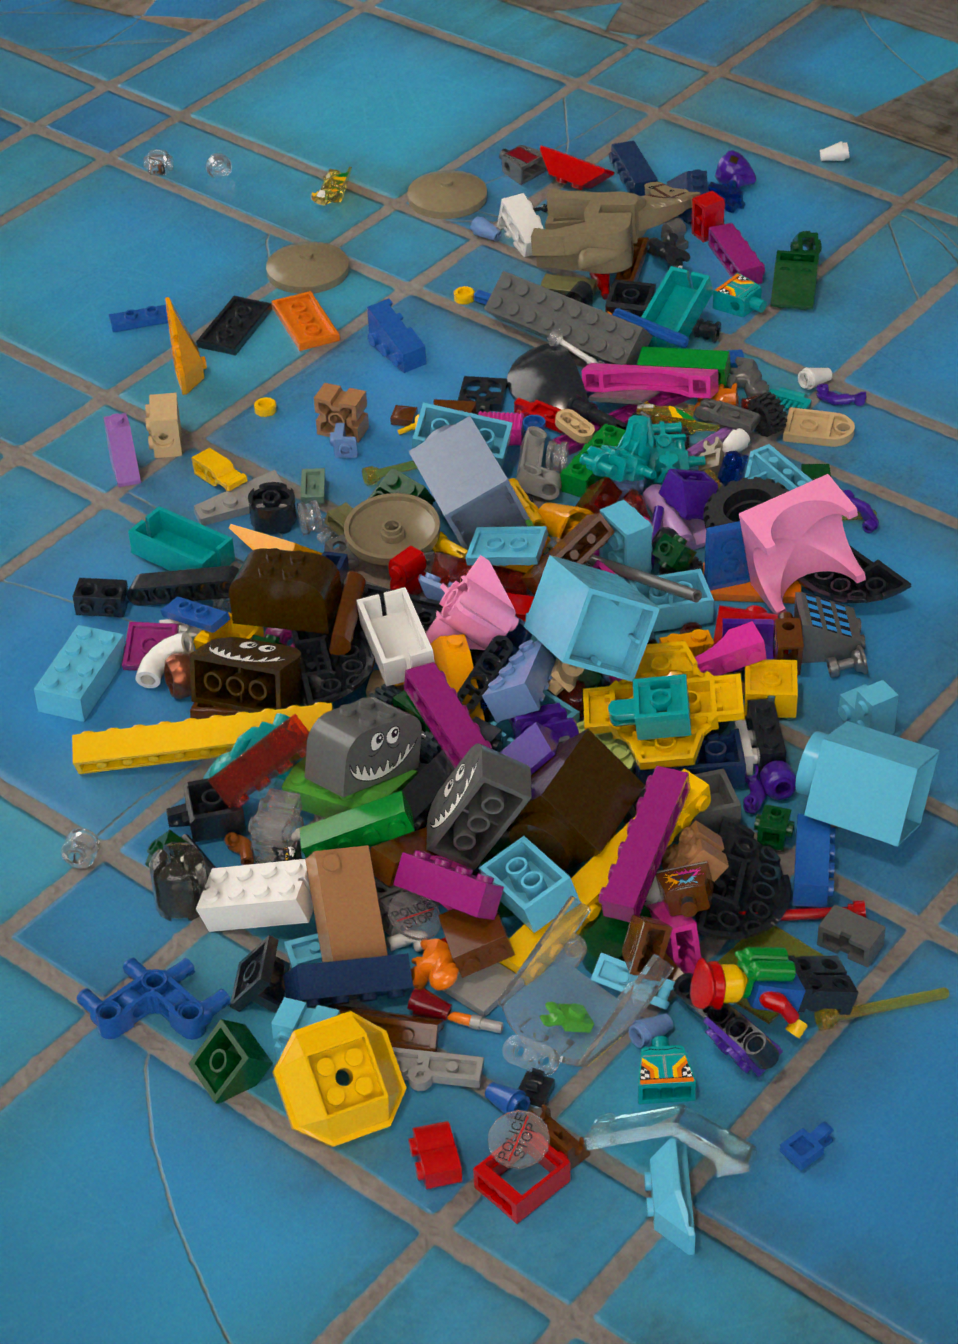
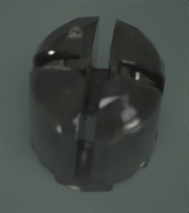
(178, 880)

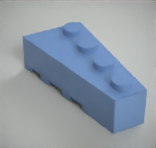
(521, 682)

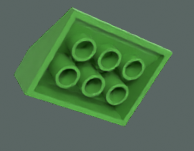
(325, 803)

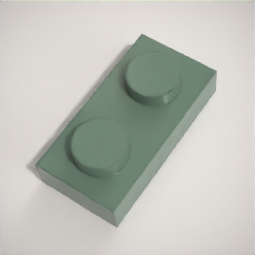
(313, 485)

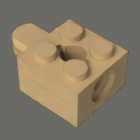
(164, 425)

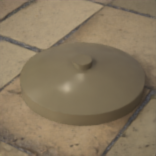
(447, 194)
(307, 267)
(390, 524)

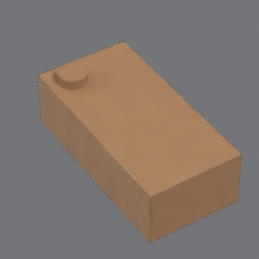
(345, 904)

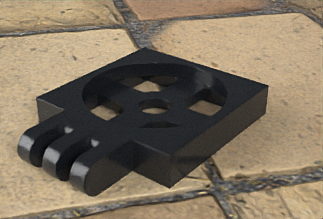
(492, 401)

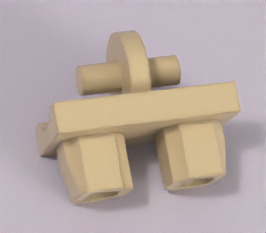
(563, 677)

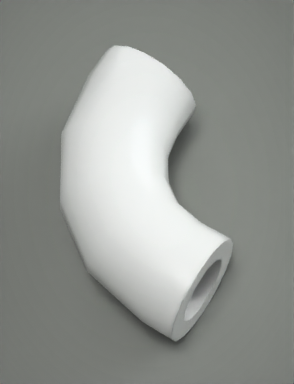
(153, 664)

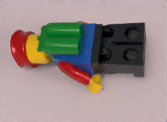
(775, 983)

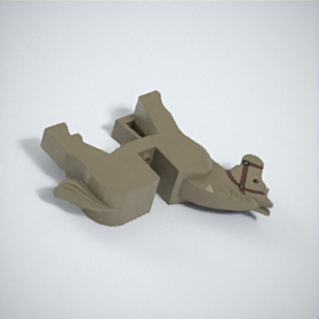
(599, 228)

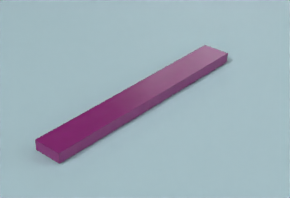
(623, 414)

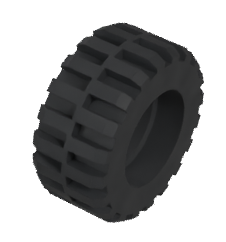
(738, 497)

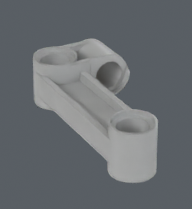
(530, 473)

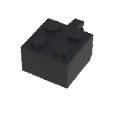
(630, 296)
(206, 813)

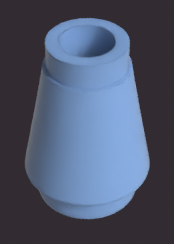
(483, 228)
(646, 1029)

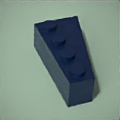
(713, 755)

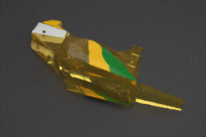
(332, 187)
(670, 414)

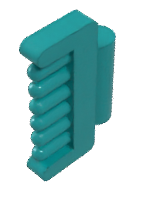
(792, 398)

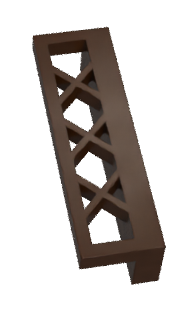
(402, 1029)

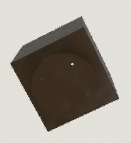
(576, 801)

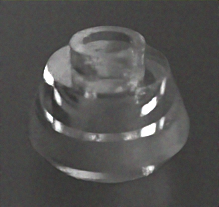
(218, 165)

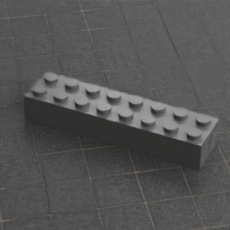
(583, 326)

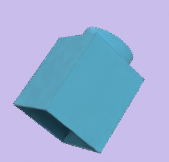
(866, 781)

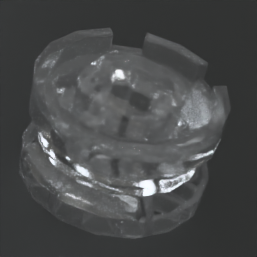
(557, 456)
(309, 517)

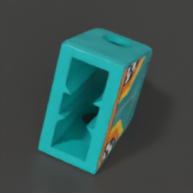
(738, 296)
(665, 1074)

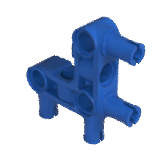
(153, 993)

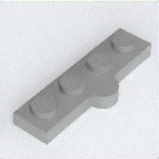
(430, 1067)

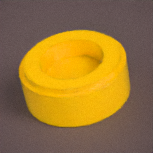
(464, 295)
(265, 407)

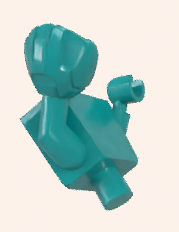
(246, 741)

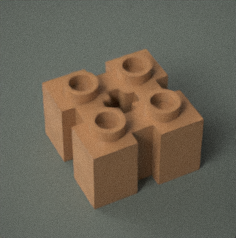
(341, 407)
(696, 846)

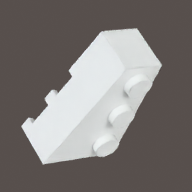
(518, 221)

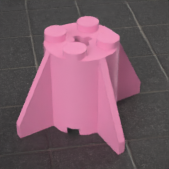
(475, 608)

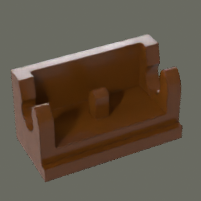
(562, 1140)

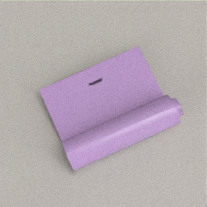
(691, 530)

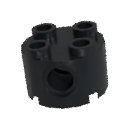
(272, 508)

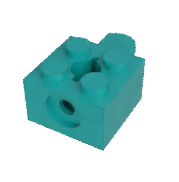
(649, 699)

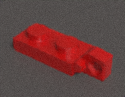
(538, 408)

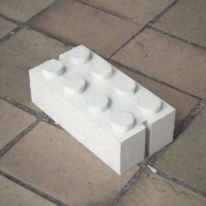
(396, 638)
(256, 896)

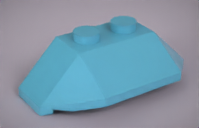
(771, 464)
(671, 1195)

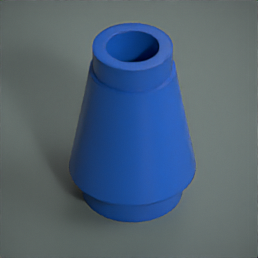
(507, 1098)

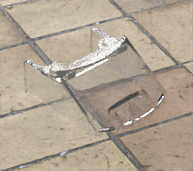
(552, 977)

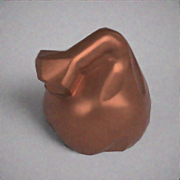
(178, 675)

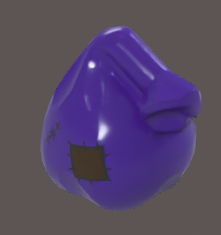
(735, 167)

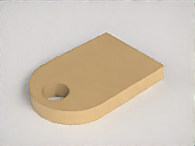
(818, 427)

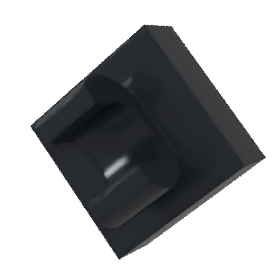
(537, 1087)

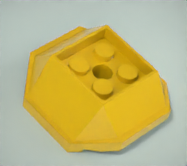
(309, 1087)

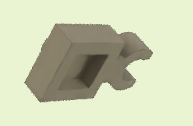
(713, 455)

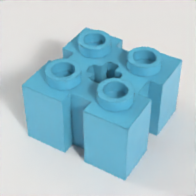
(293, 1016)

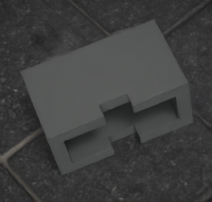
(851, 934)

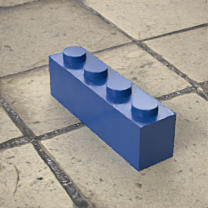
(812, 862)

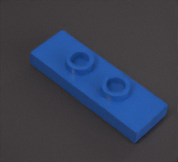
(138, 318)
(195, 614)

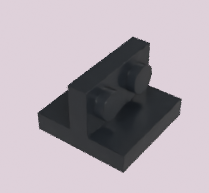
(260, 977)

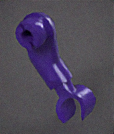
(839, 399)
(870, 520)
(757, 794)

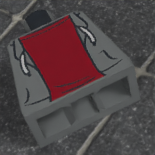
(522, 163)

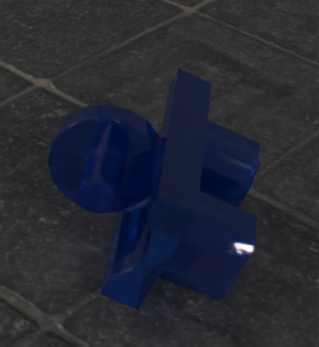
(732, 195)
(732, 467)

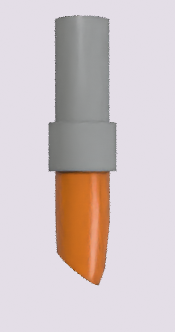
(476, 1022)

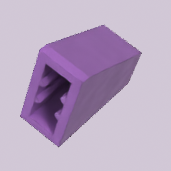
(121, 450)

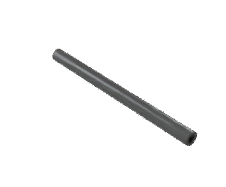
(650, 580)

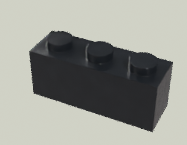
(766, 731)

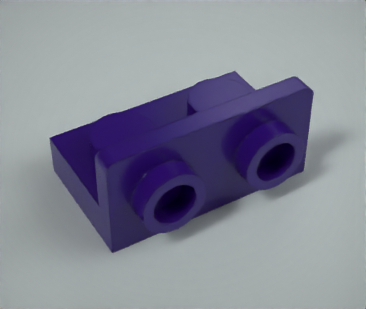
(546, 714)

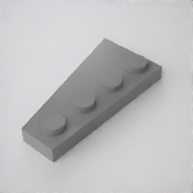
(231, 503)

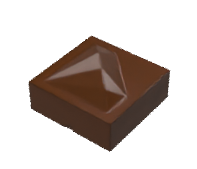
(403, 415)

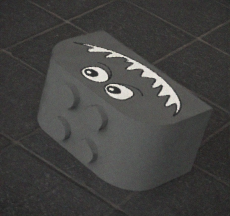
(362, 746)
(477, 805)

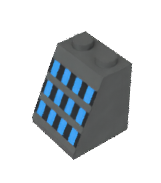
(827, 628)

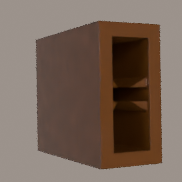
(475, 941)

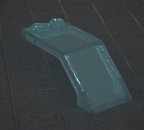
(727, 1149)

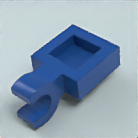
(807, 1147)

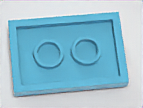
(508, 545)

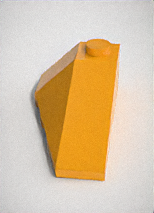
(455, 660)

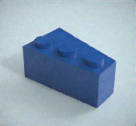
(393, 338)

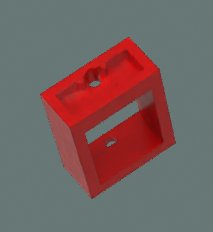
(510, 1201)

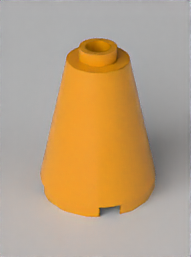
(561, 518)

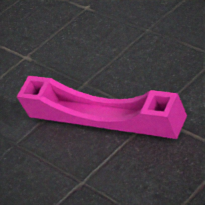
(683, 381)
(737, 649)

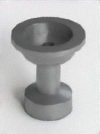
(857, 661)

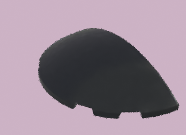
(546, 376)
(879, 584)
(328, 675)
(749, 884)

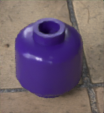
(778, 780)

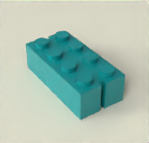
(677, 304)
(179, 542)

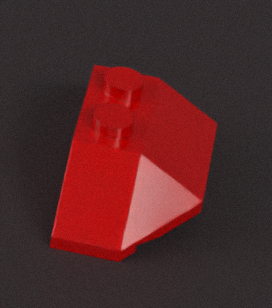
(573, 169)

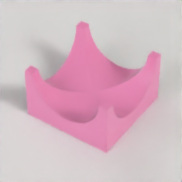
(798, 537)

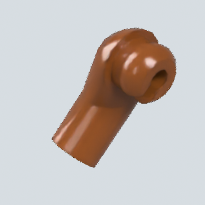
(241, 846)

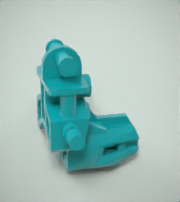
(670, 452)
(629, 458)

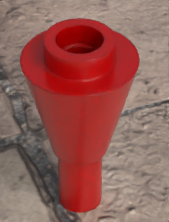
(602, 283)

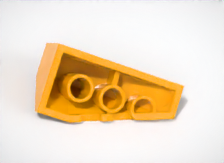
(186, 355)
(258, 540)

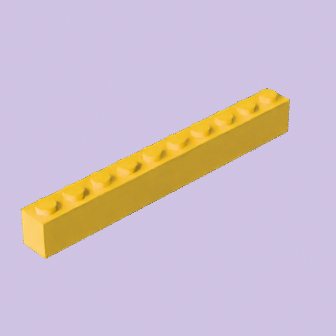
(175, 741)
(594, 873)

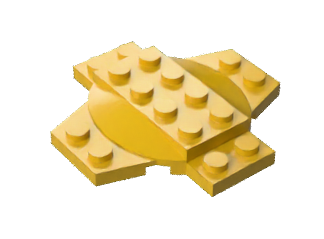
(710, 701)

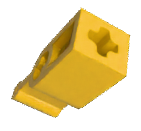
(217, 470)

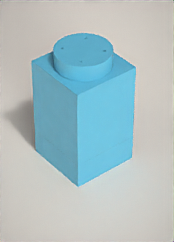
(591, 618)

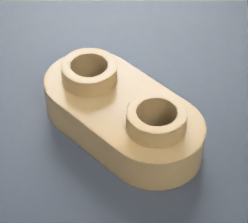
(574, 425)

